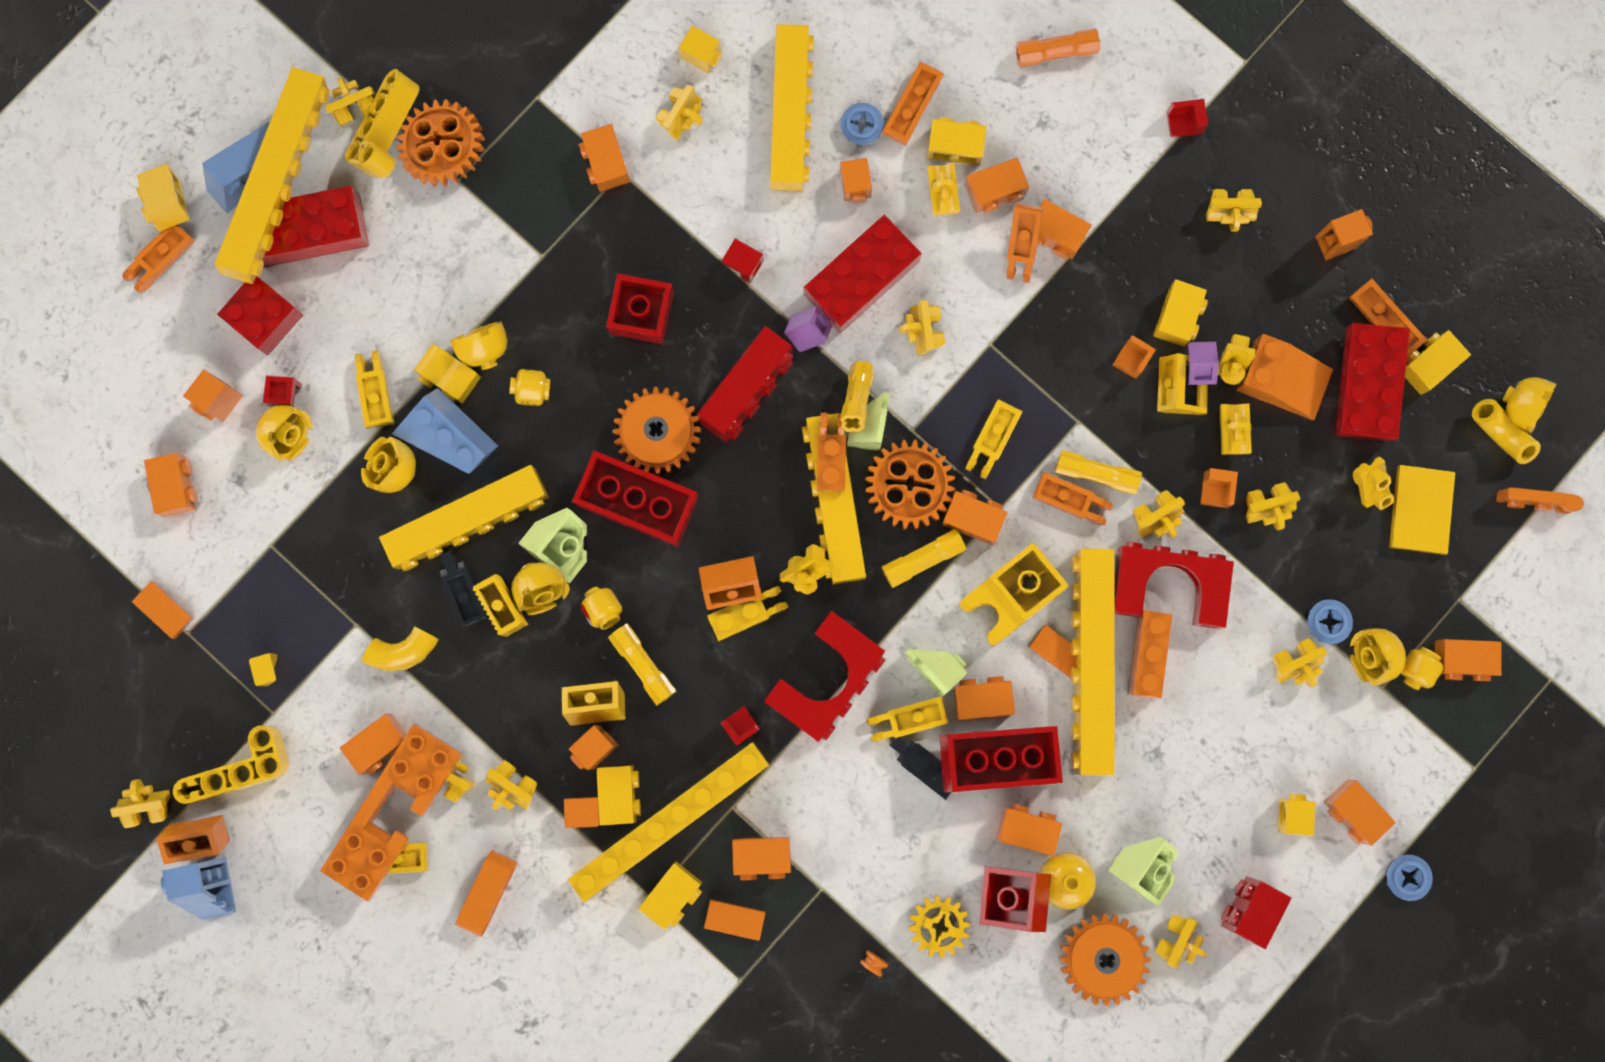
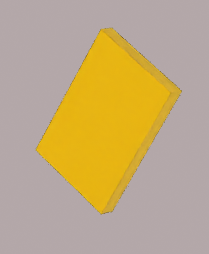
(1422, 510)

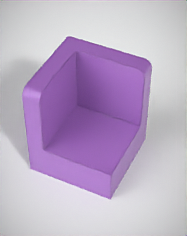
(808, 329)
(1202, 363)

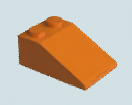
(1285, 377)

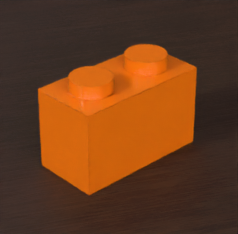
(605, 158)
(997, 186)
(1061, 230)
(1344, 234)
(212, 397)
(170, 484)
(975, 517)
(730, 583)
(1469, 658)
(983, 699)
(374, 745)
(592, 748)
(1359, 813)
(1028, 830)
(193, 839)
(761, 856)

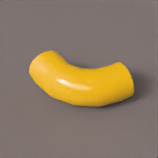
(1504, 432)
(400, 655)

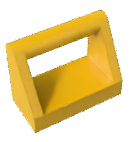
(1172, 387)

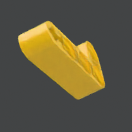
(381, 125)
(231, 773)

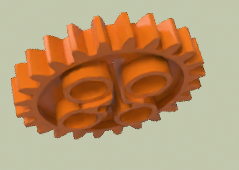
(440, 143)
(912, 459)

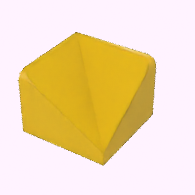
(263, 669)

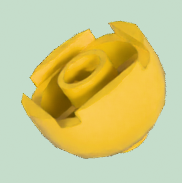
(481, 346)
(1528, 401)
(283, 431)
(389, 465)
(537, 588)
(1377, 655)
(1071, 880)

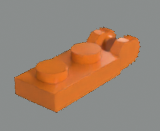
(1024, 239)
(158, 256)
(831, 457)
(1069, 498)
(1541, 500)

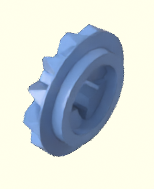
(853, 115)
(1337, 612)
(1421, 875)

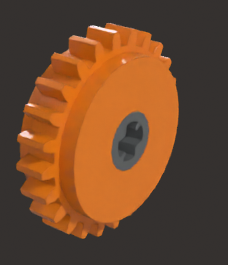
(652, 411)
(1125, 963)

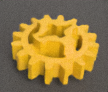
(951, 930)

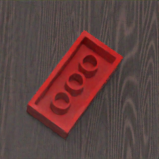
(318, 226)
(862, 273)
(1372, 382)
(746, 384)
(635, 498)
(1000, 759)

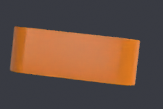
(486, 893)

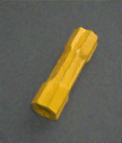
(855, 406)
(1118, 478)
(924, 558)
(653, 680)

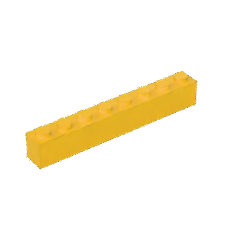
(272, 176)
(1094, 662)
(668, 822)

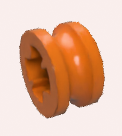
(874, 963)

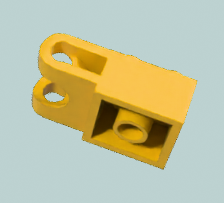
(1007, 596)

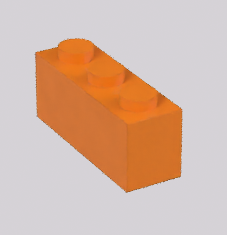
(1150, 654)

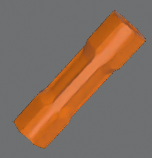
(1076, 44)

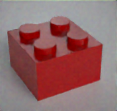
(640, 308)
(260, 315)
(1015, 899)
(1255, 911)

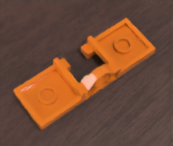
(368, 851)

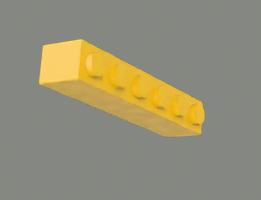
(790, 107)
(836, 513)
(463, 518)

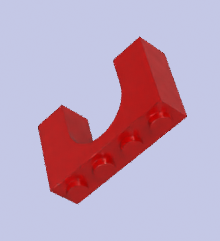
(1209, 575)
(860, 657)

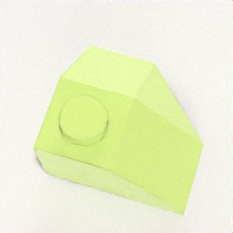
(871, 436)
(558, 542)
(938, 668)
(1147, 868)

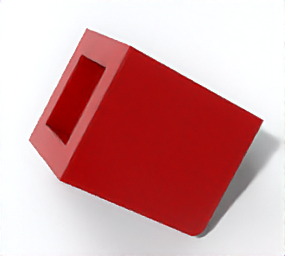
(1187, 118)
(743, 260)
(280, 390)
(740, 725)

